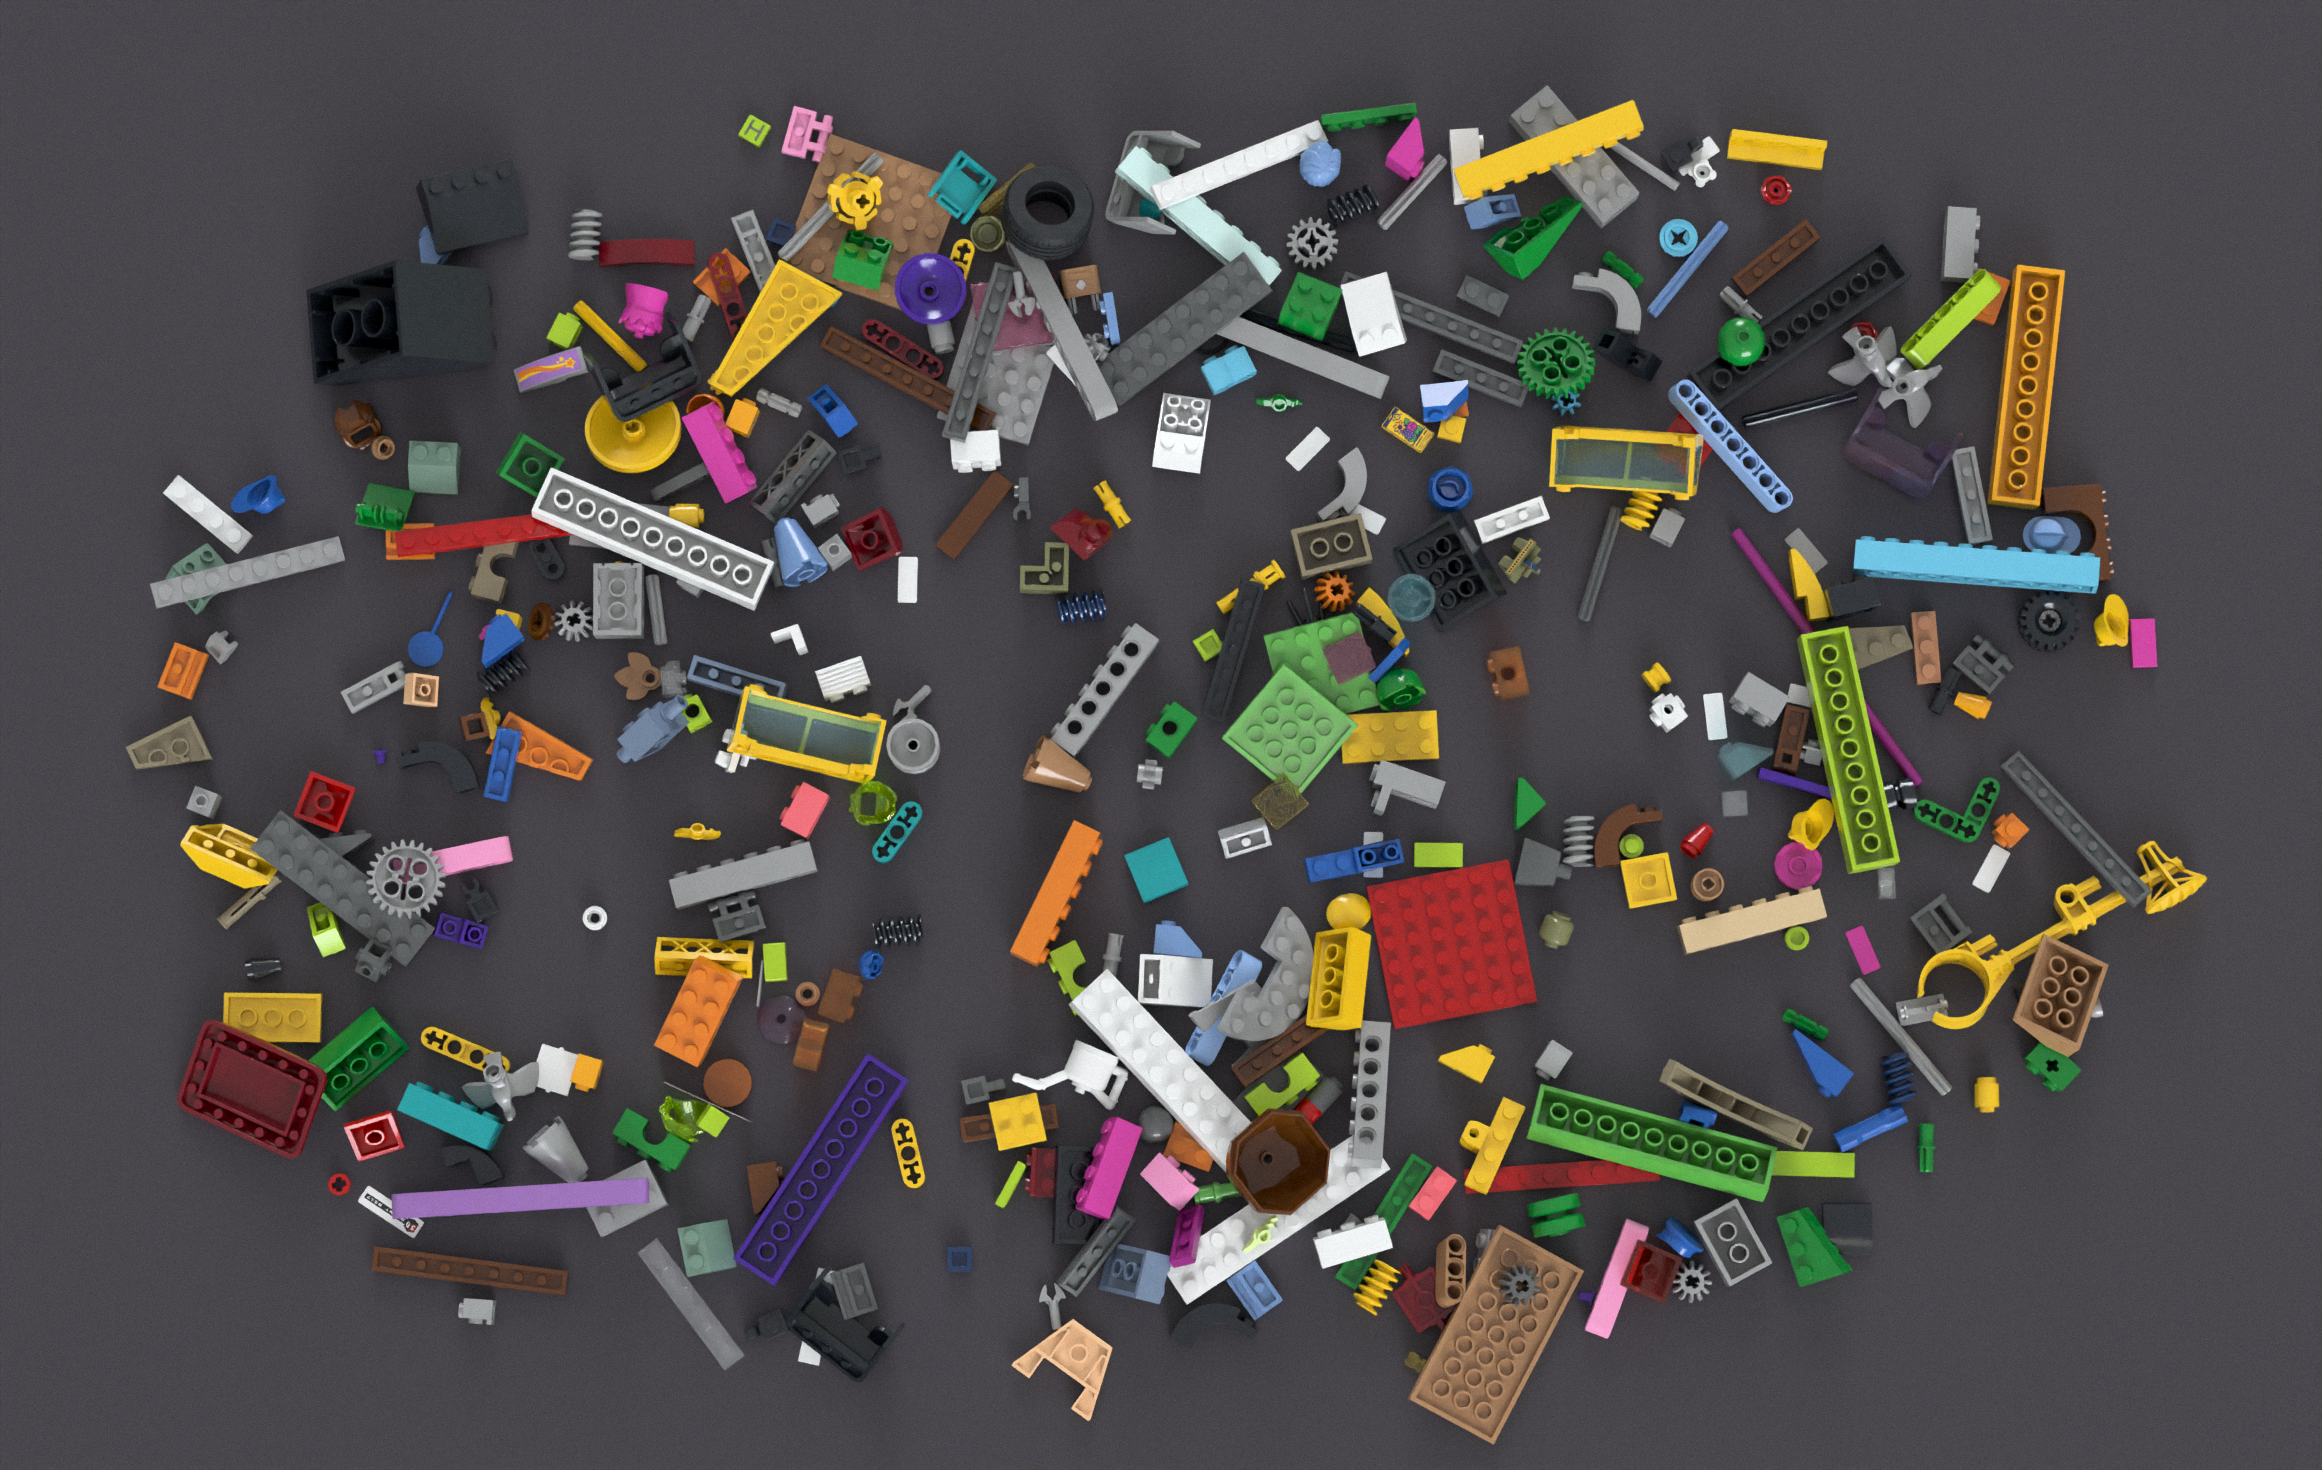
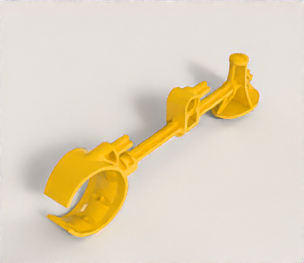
(2074, 917)

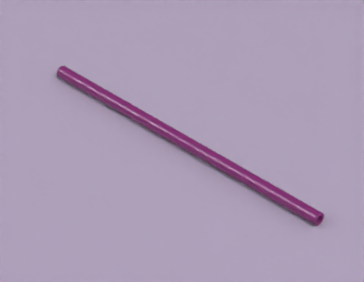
(1805, 627)

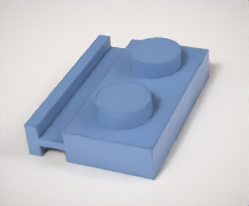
(1111, 328)
(1254, 1290)

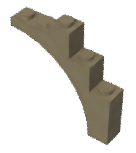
(1735, 1106)

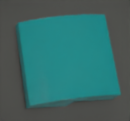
(1156, 870)

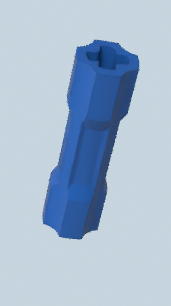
(1864, 1130)

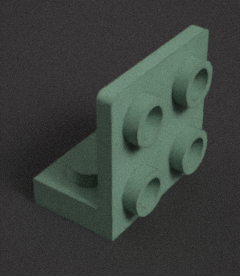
(199, 560)

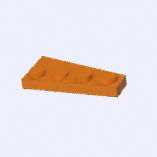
(545, 751)

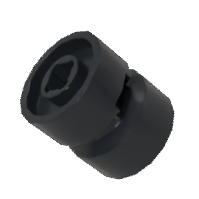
(1900, 794)

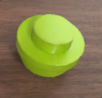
(1631, 846)

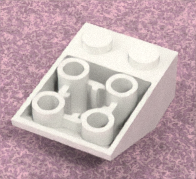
(1181, 433)
(1174, 981)

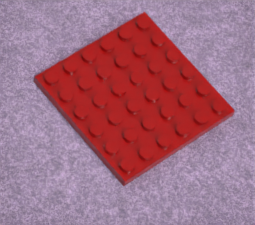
(1451, 944)

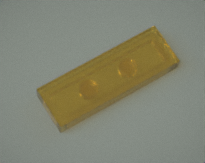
(998, 196)

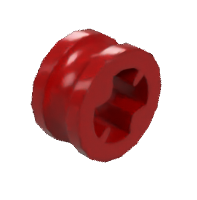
(333, 1179)

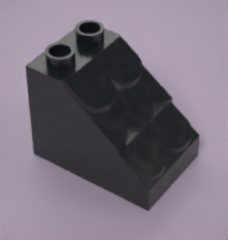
(400, 323)

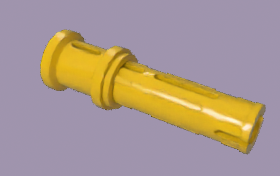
(1226, 605)

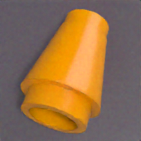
(1973, 704)

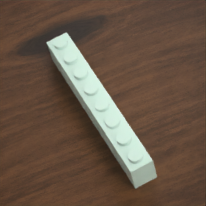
(1194, 216)

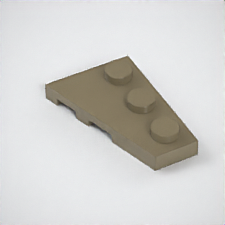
(170, 746)

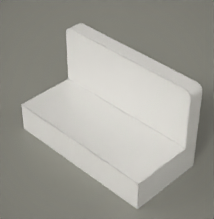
(791, 632)

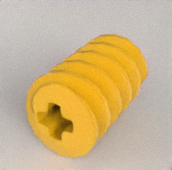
(1640, 509)
(1376, 1286)

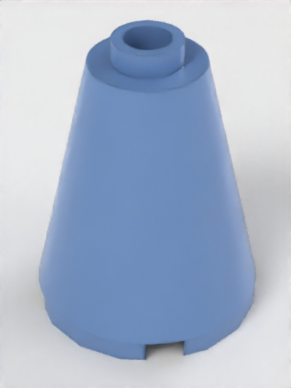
(797, 554)

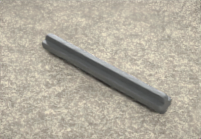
(1600, 564)

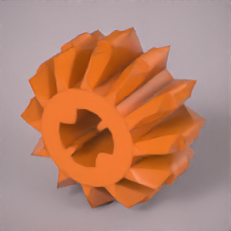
(1326, 586)

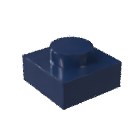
(780, 232)
(959, 1259)

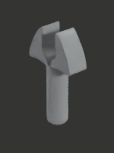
(1021, 297)
(912, 703)
(1053, 1305)

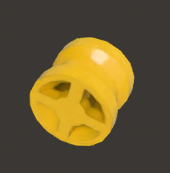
(1656, 677)

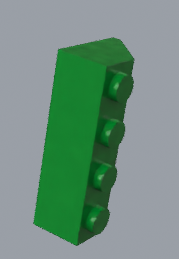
(358, 1056)

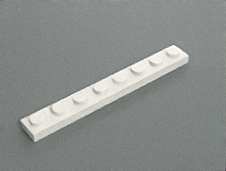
(1237, 165)

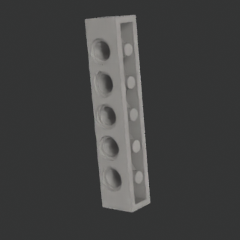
(1131, 636)
(1369, 1154)

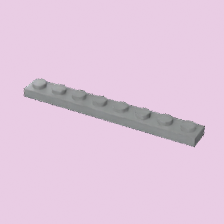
(247, 572)

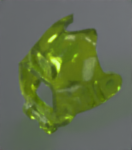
(884, 803)
(686, 1116)

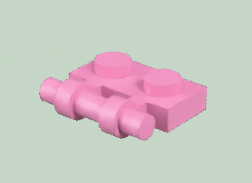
(800, 131)

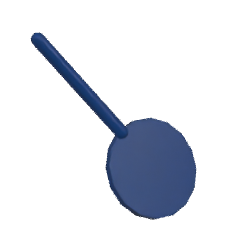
(426, 647)

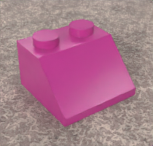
(1407, 153)

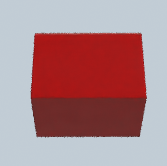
(375, 1135)

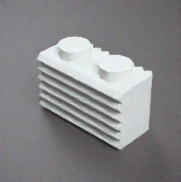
(843, 679)

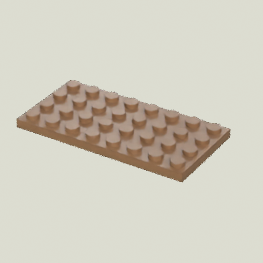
(1492, 1343)

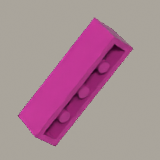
(720, 452)
(1108, 1167)

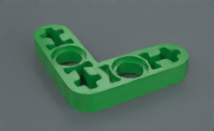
(1967, 819)

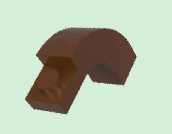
(1608, 835)

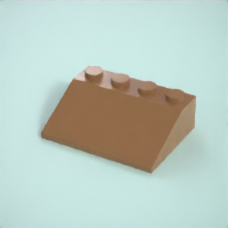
(2060, 995)

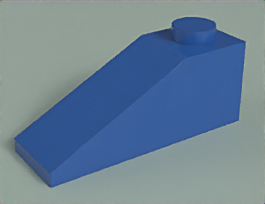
(1824, 1069)

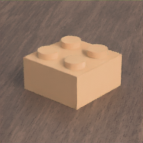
(421, 690)

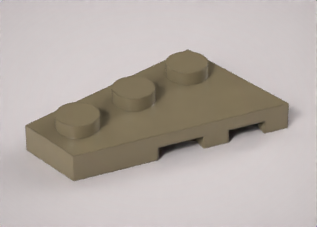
(1878, 643)

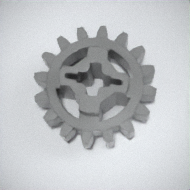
(1302, 244)

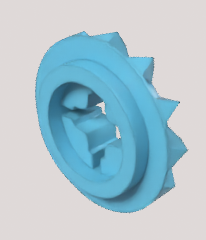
(1689, 238)

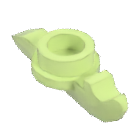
(1260, 1234)

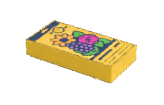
(1407, 430)

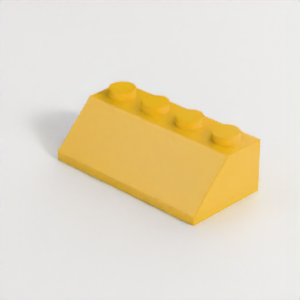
(1338, 979)

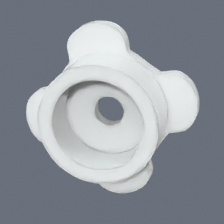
(1704, 166)

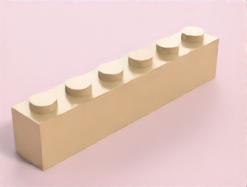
(1751, 921)

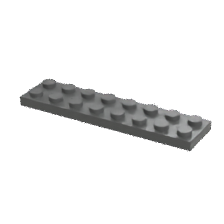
(1183, 328)
(338, 886)

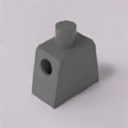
(1540, 865)

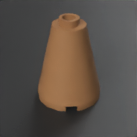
(1056, 768)

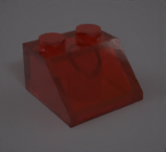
(1650, 1272)

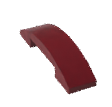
(646, 251)

